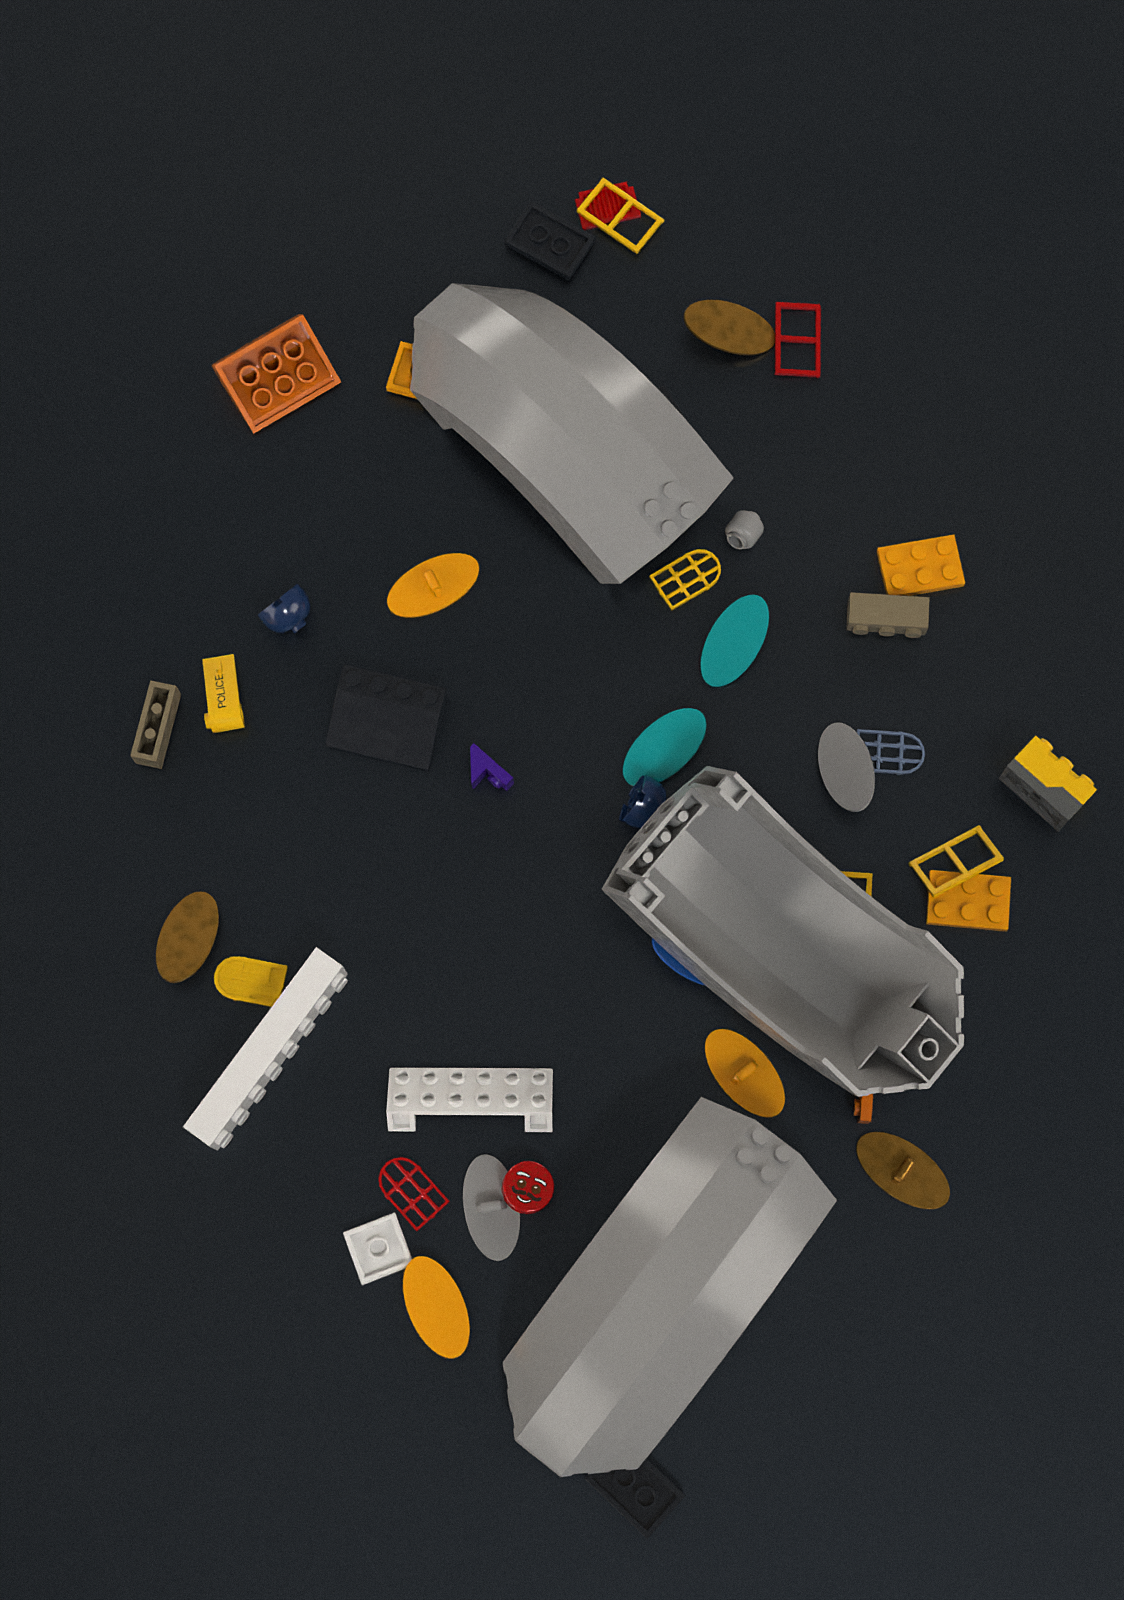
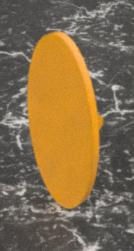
(433, 585)
(744, 1073)
(436, 1307)

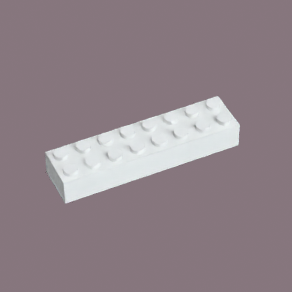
(266, 1050)

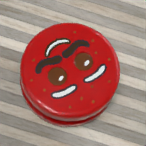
(527, 1187)

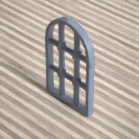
(900, 745)

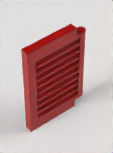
(607, 205)

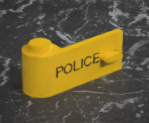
(222, 694)

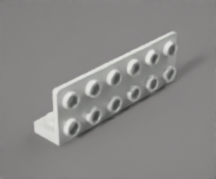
(470, 1093)

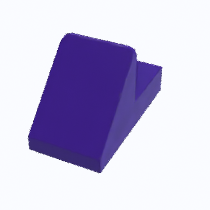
(482, 765)

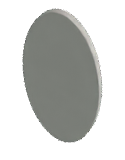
(846, 767)
(487, 1215)

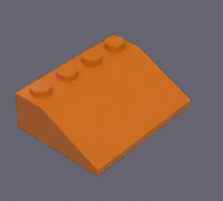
(276, 373)

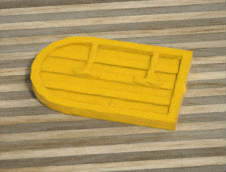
(250, 980)

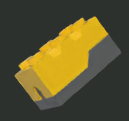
(1047, 783)

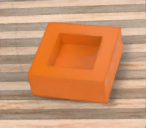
(863, 1109)

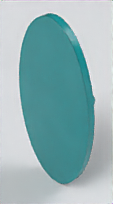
(734, 640)
(665, 745)

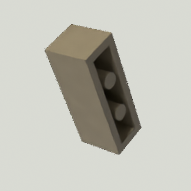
(887, 614)
(155, 724)

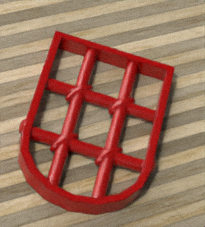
(412, 1203)

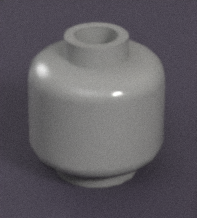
(744, 529)

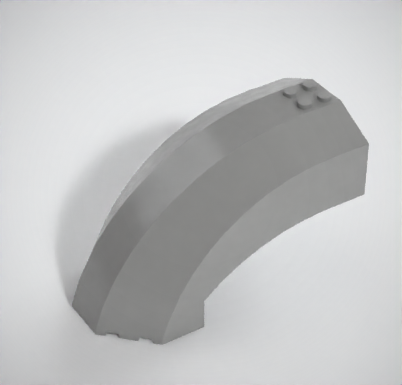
(564, 423)
(791, 939)
(661, 1293)

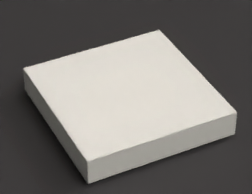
(378, 1248)

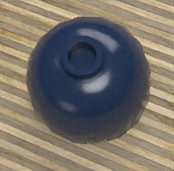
(287, 611)
(645, 799)

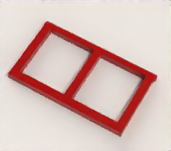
(798, 339)

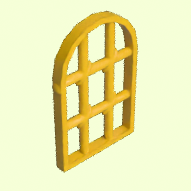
(694, 565)

